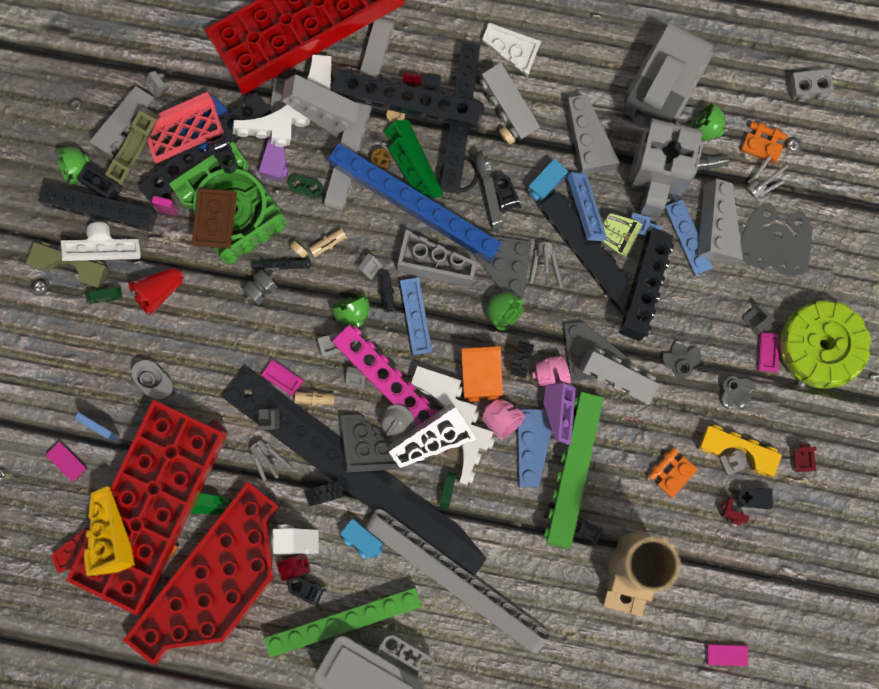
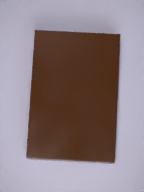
(214, 218)

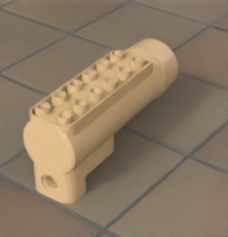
(638, 570)

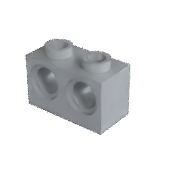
(810, 80)
(328, 349)

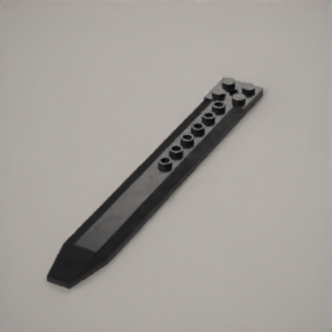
(372, 488)

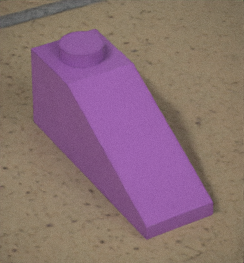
(274, 163)
(560, 408)

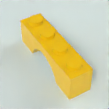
(763, 460)

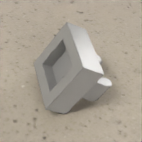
(155, 84)
(369, 266)
(355, 377)
(732, 463)

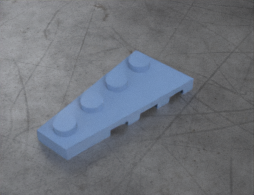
(532, 446)

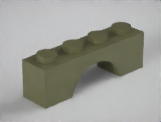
(133, 146)
(46, 258)

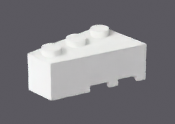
(295, 541)

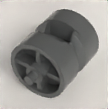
(261, 285)

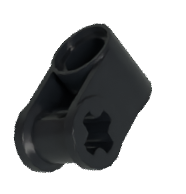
(222, 151)
(506, 197)
(757, 498)
(307, 591)

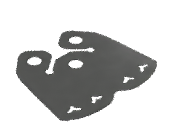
(774, 251)

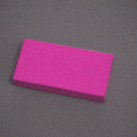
(165, 206)
(768, 352)
(282, 378)
(66, 461)
(727, 655)

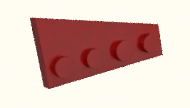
(67, 554)

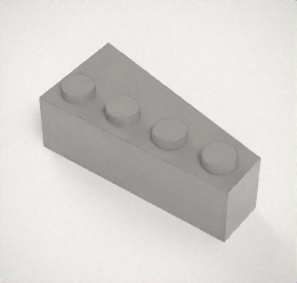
(320, 104)

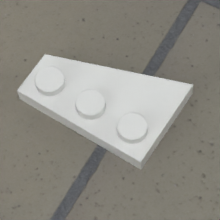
(512, 46)

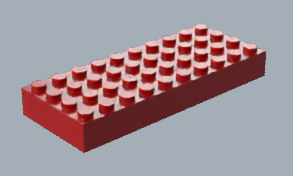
(280, 34)
(154, 501)

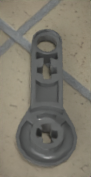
(483, 168)

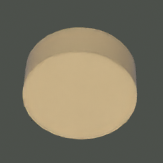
(394, 116)
(506, 135)
(298, 249)

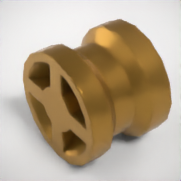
(380, 155)

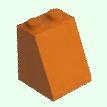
(482, 374)

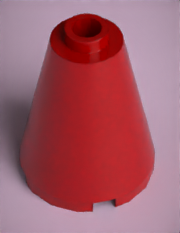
(156, 288)

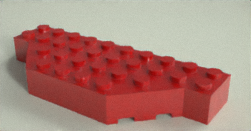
(214, 583)

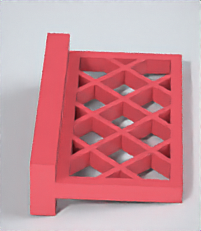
(178, 116)

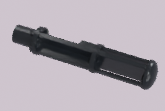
(296, 263)

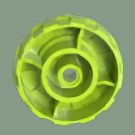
(845, 342)

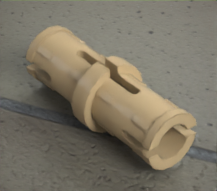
(328, 242)
(314, 398)

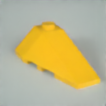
(108, 542)

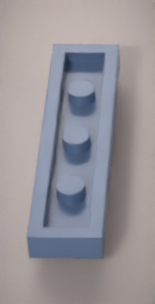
(587, 206)
(687, 236)
(416, 316)

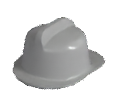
(151, 380)
(397, 421)

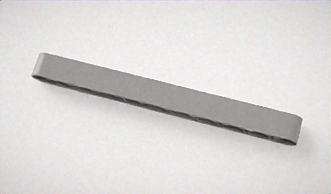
(353, 136)
(457, 581)

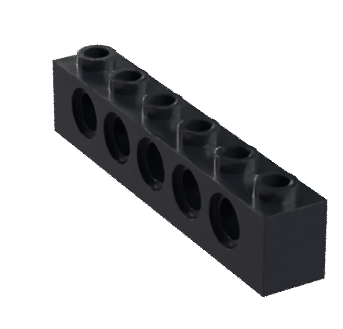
(98, 207)
(630, 324)

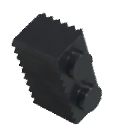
(99, 182)

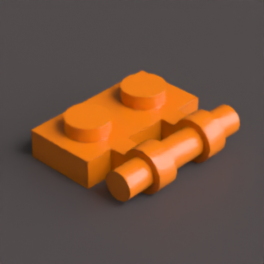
(760, 147)
(676, 477)

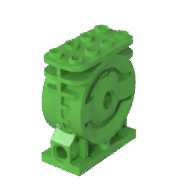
(211, 176)

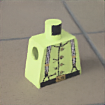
(620, 232)

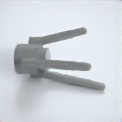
(757, 188)
(545, 252)
(260, 451)

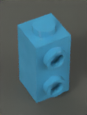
(547, 181)
(362, 539)

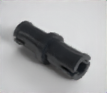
(386, 292)

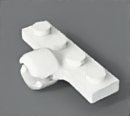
(99, 246)

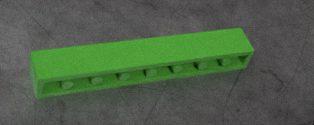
(574, 472)
(342, 622)

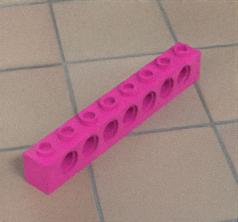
(342, 342)

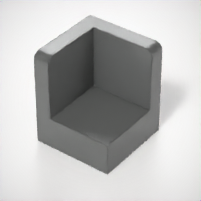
(758, 319)
(268, 419)

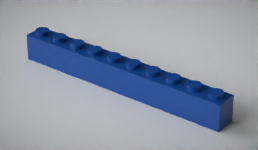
(414, 203)

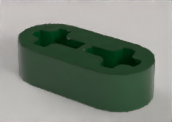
(307, 182)
(103, 295)
(448, 489)

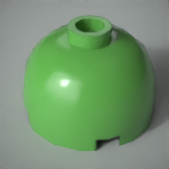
(710, 121)
(71, 163)
(504, 309)
(352, 310)

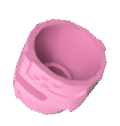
(552, 371)
(502, 418)

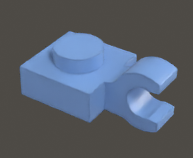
(645, 220)

